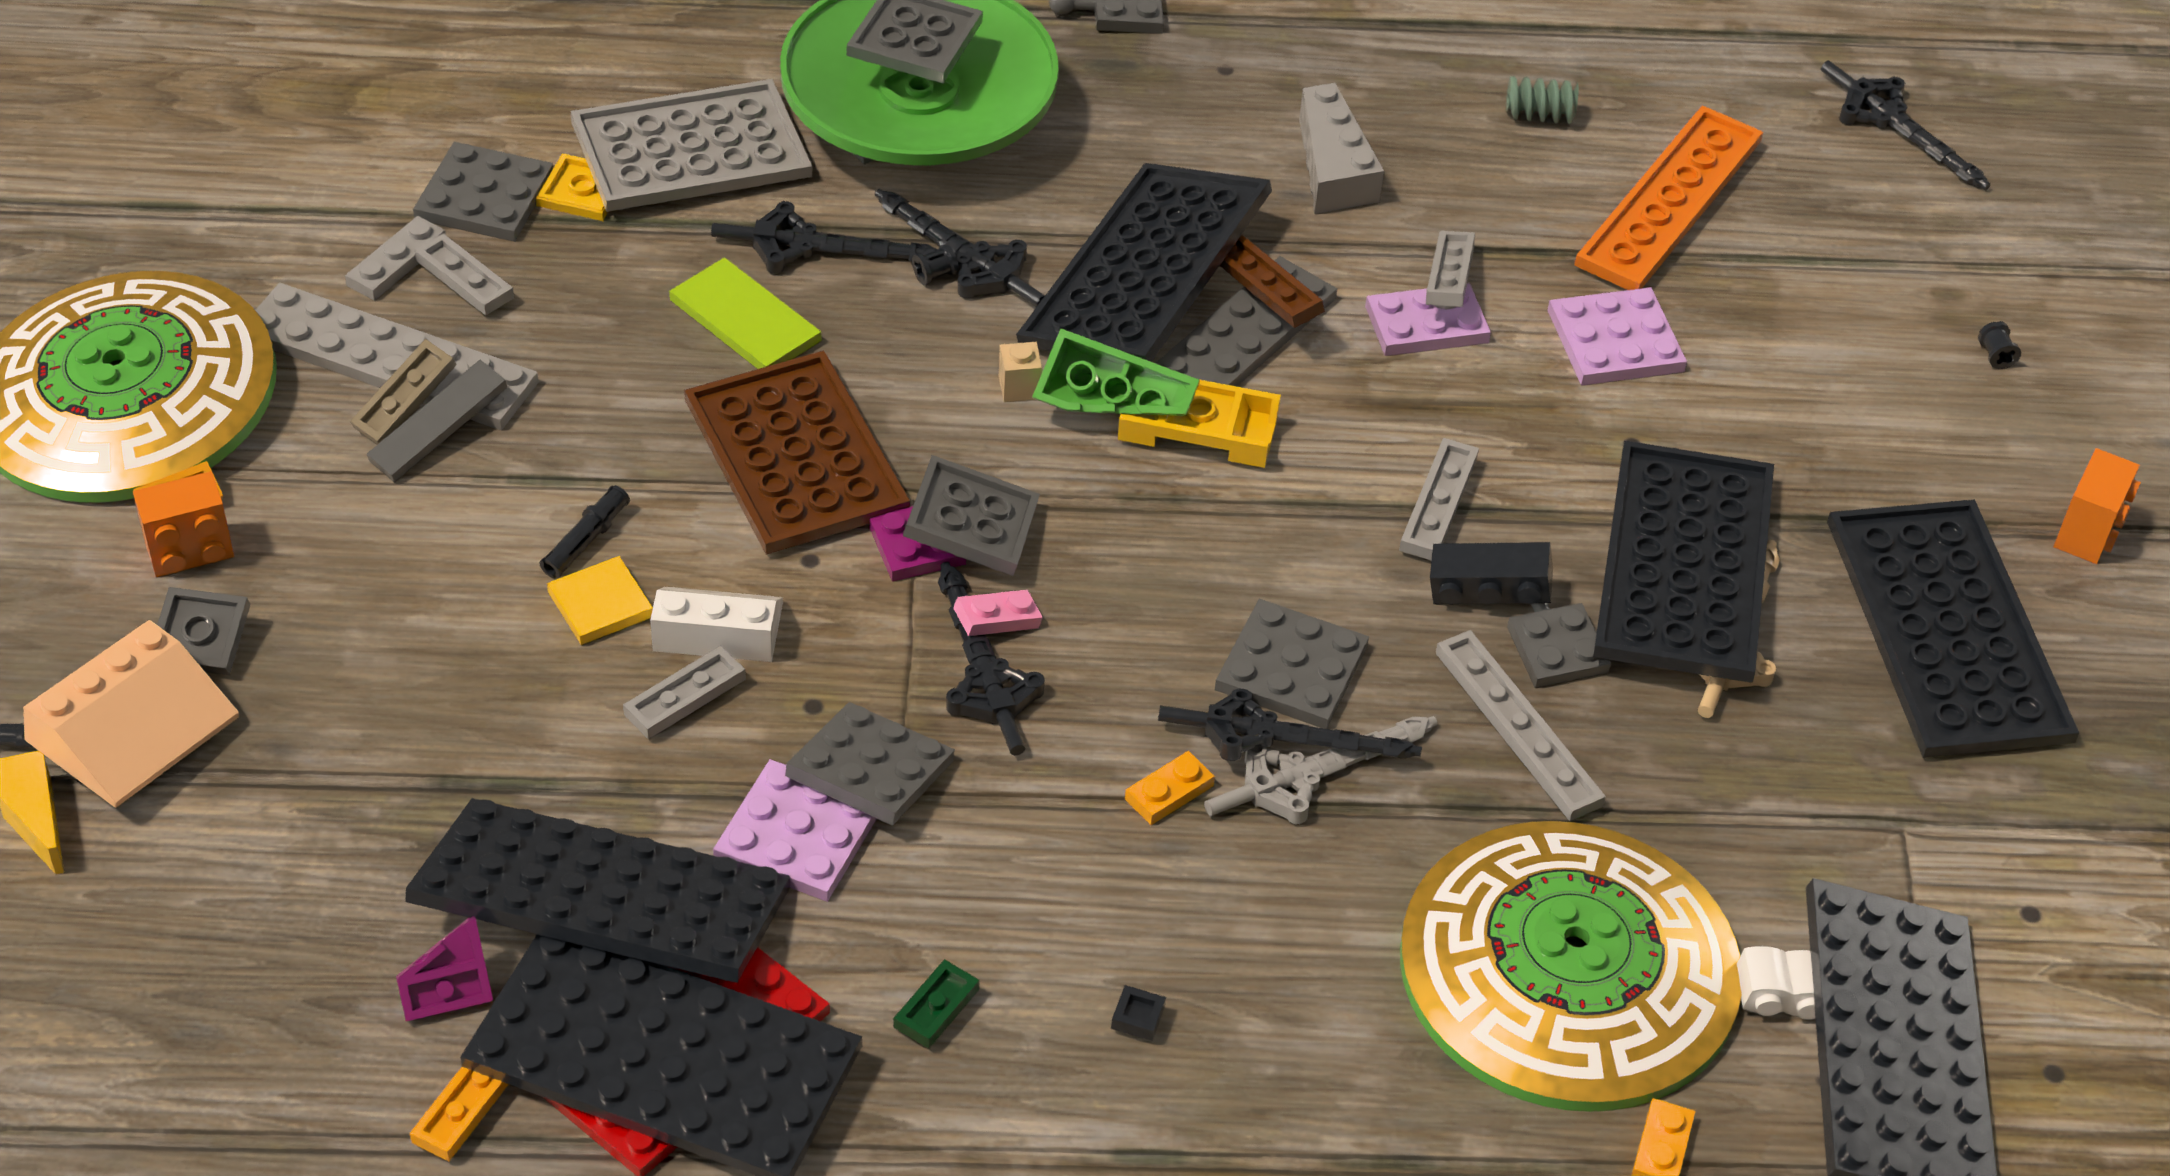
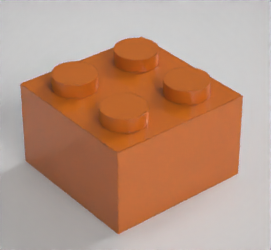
(2098, 506)
(183, 524)

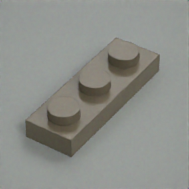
(403, 392)

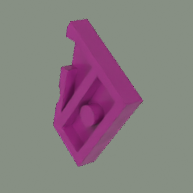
(446, 975)

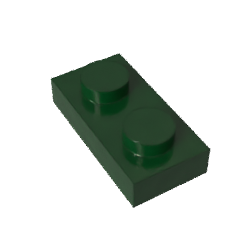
(936, 1003)

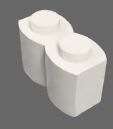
(1776, 981)

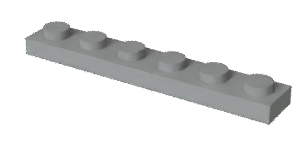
(1520, 725)

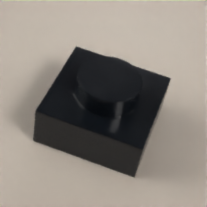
(1138, 1012)

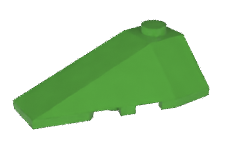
(1102, 379)

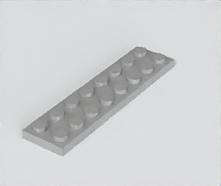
(375, 347)

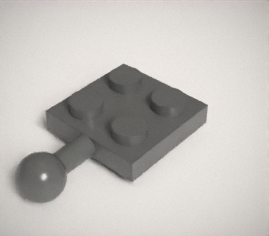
(1117, 15)
(206, 625)
(1556, 644)

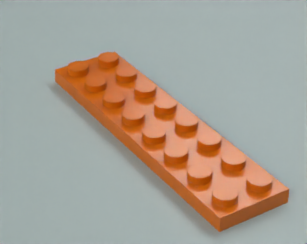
(1668, 199)

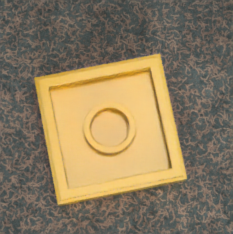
(572, 189)
(600, 600)

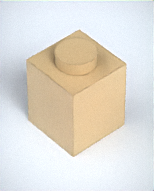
(1019, 370)

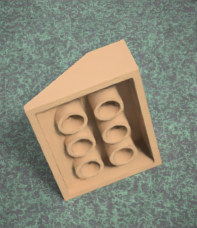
(128, 714)

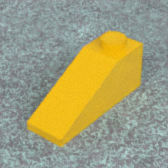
(30, 805)

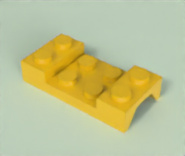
(1217, 418)

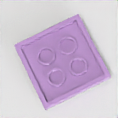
(1616, 336)
(795, 832)

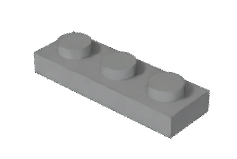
(391, 259)
(464, 274)
(684, 692)

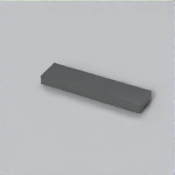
(437, 420)

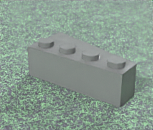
(1337, 153)

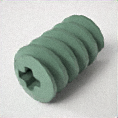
(1542, 99)

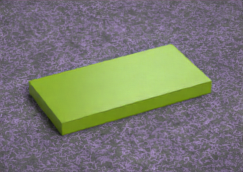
(745, 315)

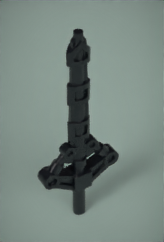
(1893, 113)
(805, 239)
(970, 257)
(987, 673)
(1262, 728)

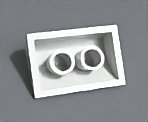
(704, 619)

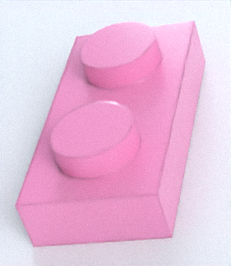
(997, 612)

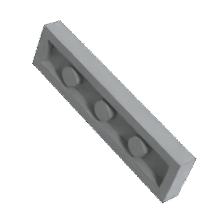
(1450, 269)
(1439, 498)

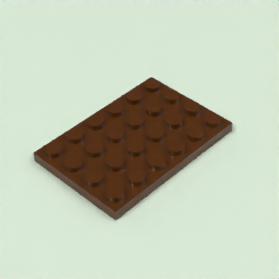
(795, 451)

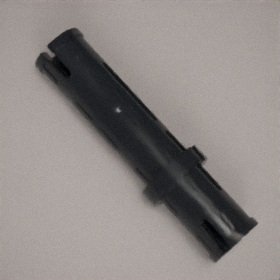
(594, 520)

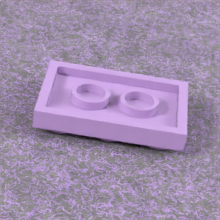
(1410, 326)

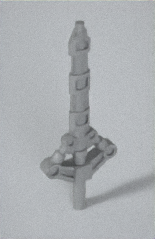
(1301, 773)

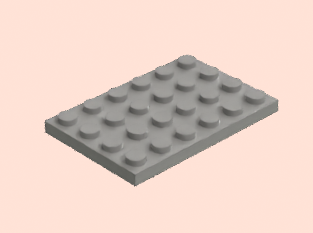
(690, 144)

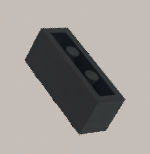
(1491, 573)

